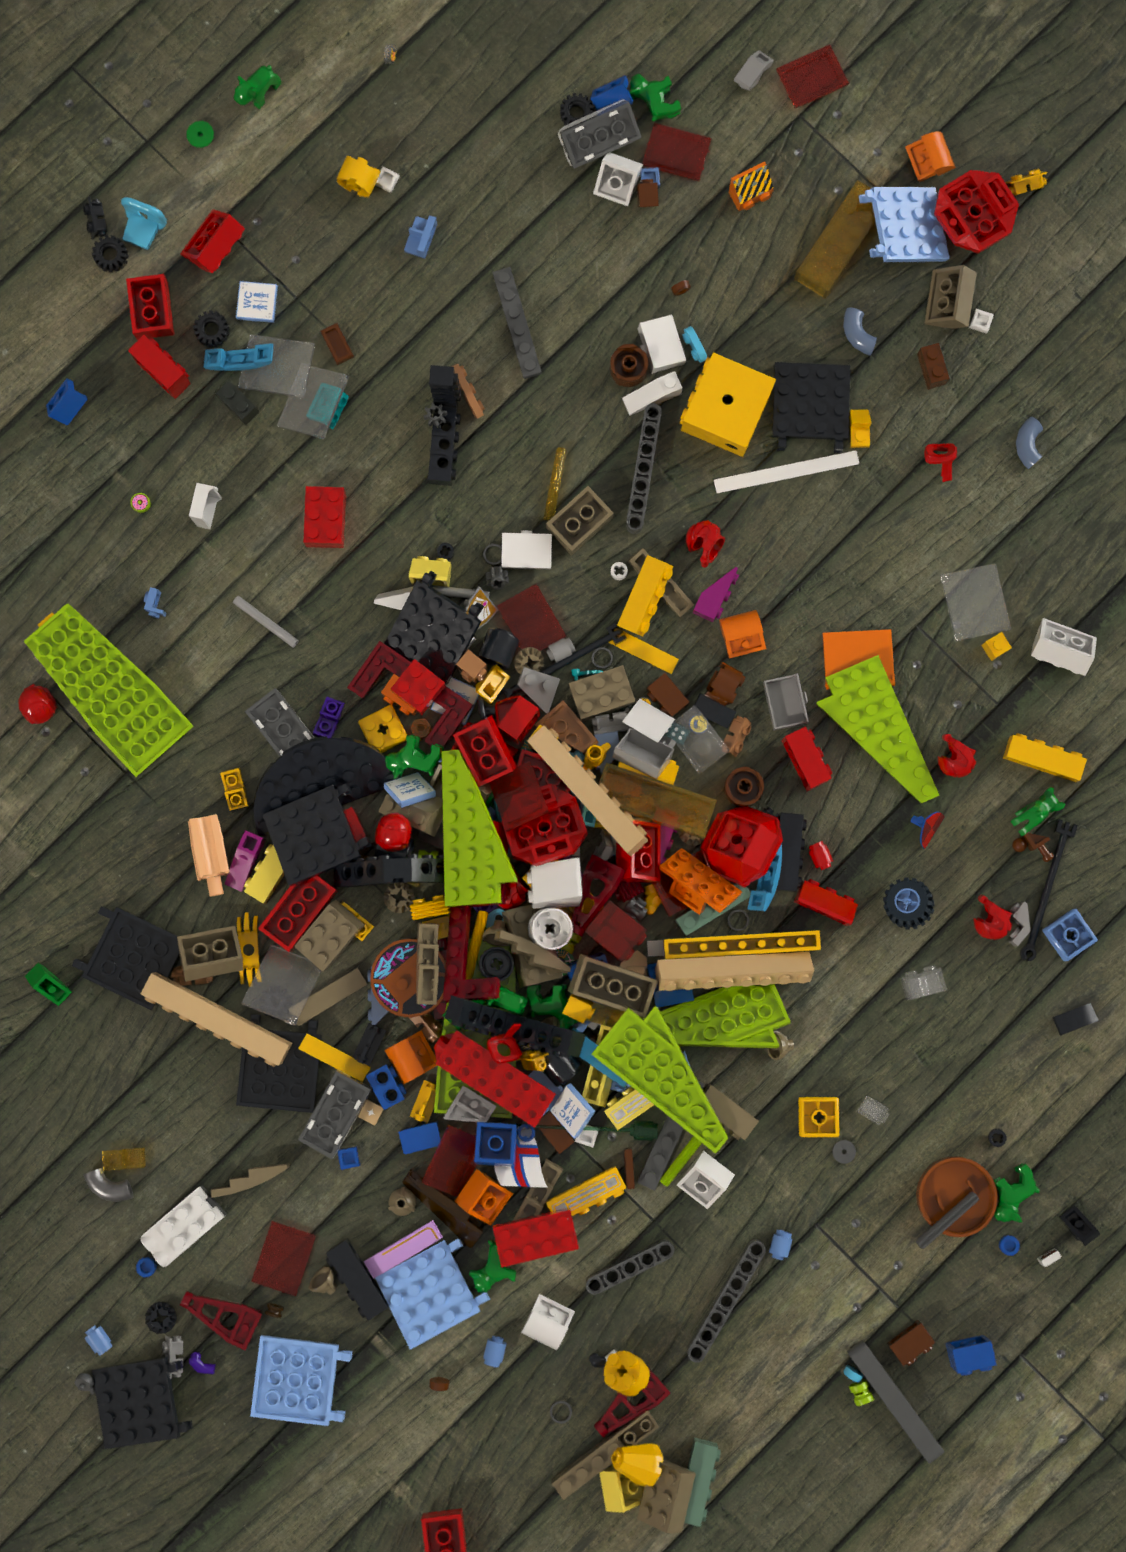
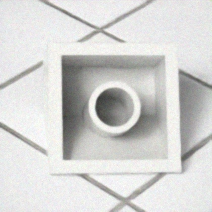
(617, 178)
(705, 1180)

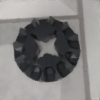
(164, 1309)

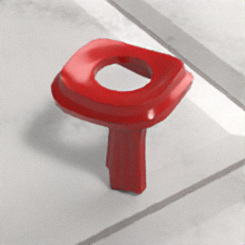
(944, 459)
(507, 1039)

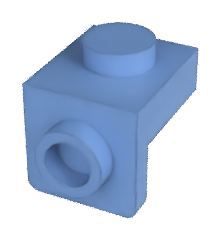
(151, 601)

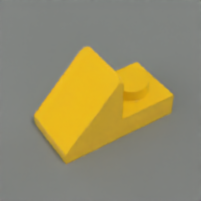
(859, 428)
(492, 684)

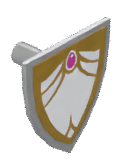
(489, 608)

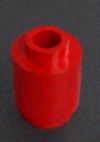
(820, 855)

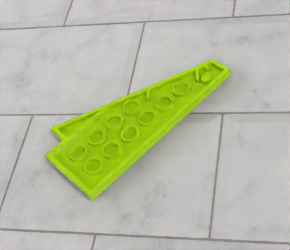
(872, 716)
(472, 848)
(729, 1018)
(654, 1065)

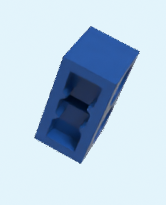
(381, 1089)

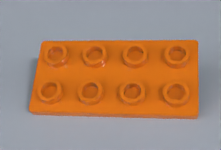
(697, 883)

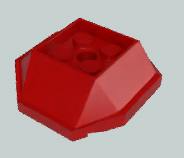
(989, 198)
(564, 833)
(753, 855)

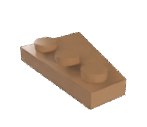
(469, 391)
(568, 728)

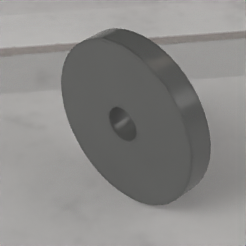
(837, 1151)

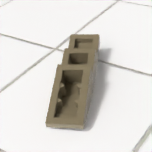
(537, 955)
(427, 964)
(331, 995)
(256, 1176)
(537, 1196)

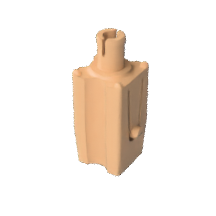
(208, 852)

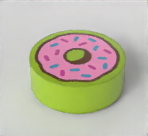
(140, 502)

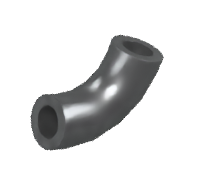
(108, 1189)

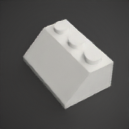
(1064, 647)

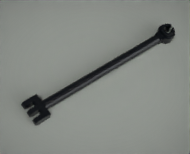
(611, 636)
(1064, 833)

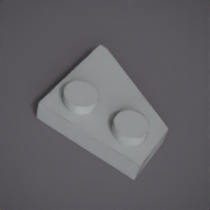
(538, 687)
(606, 848)
(469, 1107)

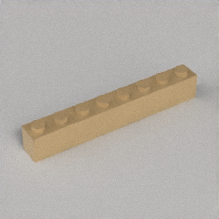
(591, 794)
(734, 971)
(216, 1019)

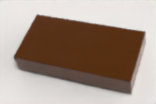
(337, 344)
(557, 1137)
(629, 1168)

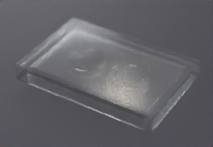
(702, 744)

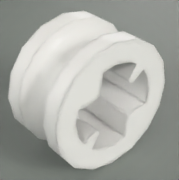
(619, 577)

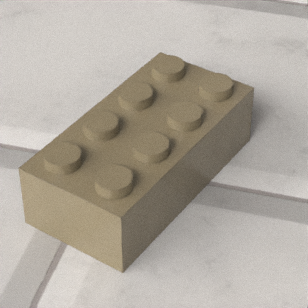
(517, 924)
(612, 985)

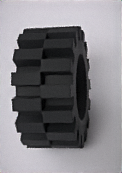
(573, 101)
(104, 244)
(208, 318)

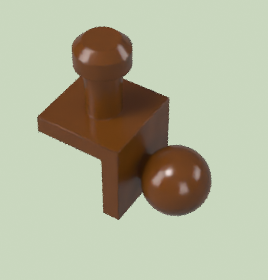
(1033, 842)

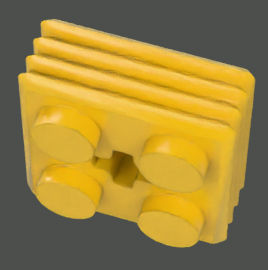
(384, 717)
(422, 909)
(827, 1126)

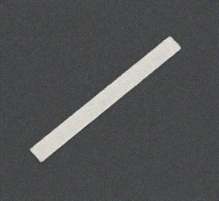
(786, 471)

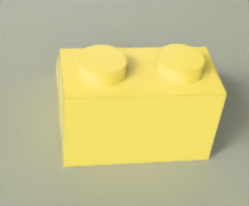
(424, 565)
(619, 1491)

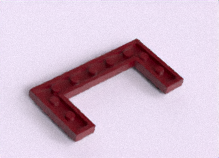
(385, 657)
(456, 958)

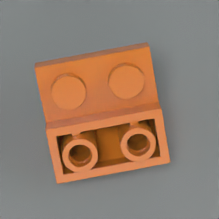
(930, 156)
(742, 634)
(411, 1057)

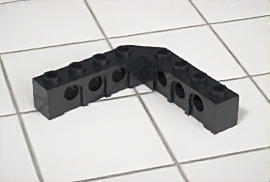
(445, 391)
(390, 871)
(498, 1022)

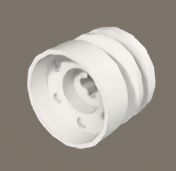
(561, 928)

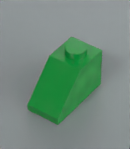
(47, 984)

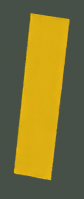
(647, 652)
(334, 1057)

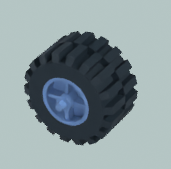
(908, 903)

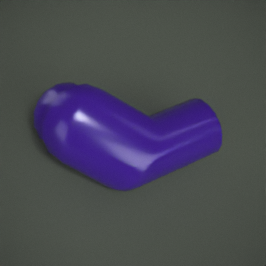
(199, 1366)

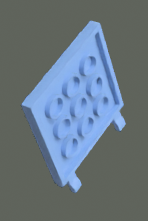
(907, 224)
(429, 1293)
(296, 1380)

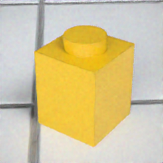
(996, 646)
(579, 1008)

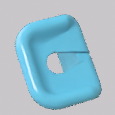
(140, 230)

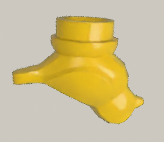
(595, 756)
(651, 899)

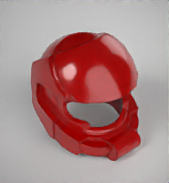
(705, 536)
(37, 704)
(961, 761)
(393, 832)
(515, 892)
(997, 923)

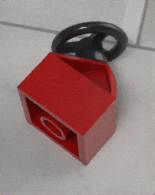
(513, 715)

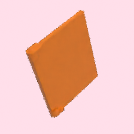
(853, 647)

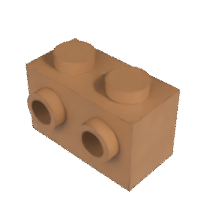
(472, 667)

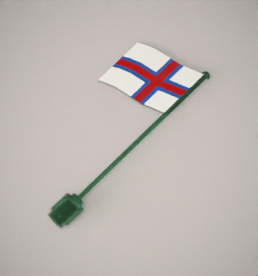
(528, 1167)

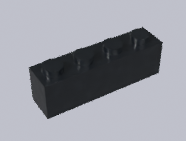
(792, 844)
(357, 1279)

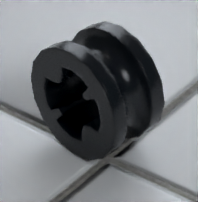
(448, 546)
(997, 1131)

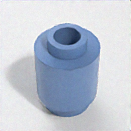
(781, 1244)
(98, 1340)
(494, 1351)

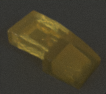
(605, 1015)
(123, 1159)

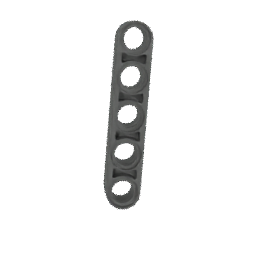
(635, 1258)

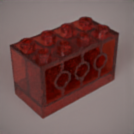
(616, 932)

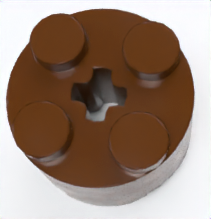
(636, 358)
(724, 683)
(748, 777)

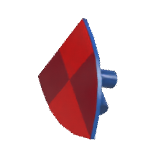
(928, 826)

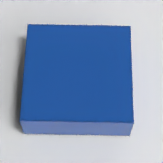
(348, 1158)

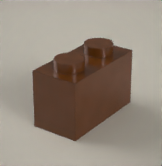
(647, 193)
(933, 366)
(667, 696)
(911, 1343)

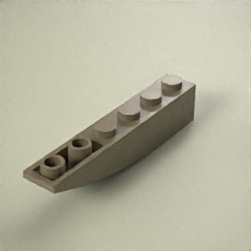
(600, 1455)

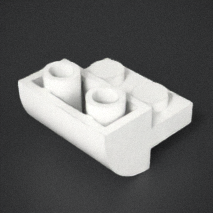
(548, 1322)

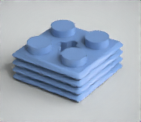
(1082, 937)

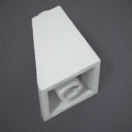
(555, 884)

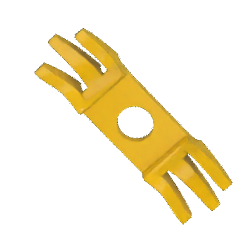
(245, 938)

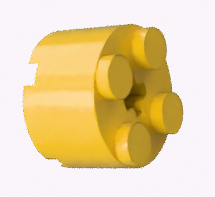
(358, 176)
(626, 1373)

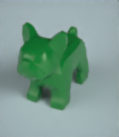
(256, 86)
(653, 95)
(413, 757)
(1037, 811)
(509, 1001)
(552, 1005)
(1013, 1194)
(492, 1271)

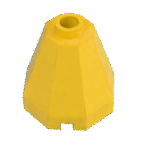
(639, 1463)

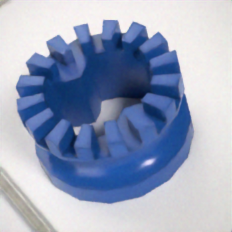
(527, 1126)

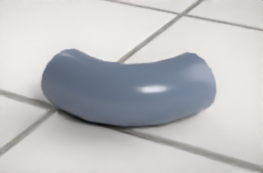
(855, 333)
(1026, 442)

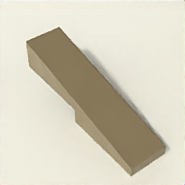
(673, 595)

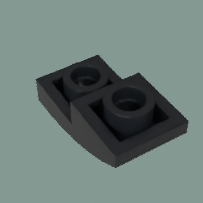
(714, 711)
(1075, 1019)

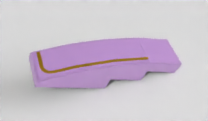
(403, 1249)

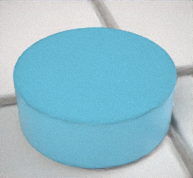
(853, 1373)

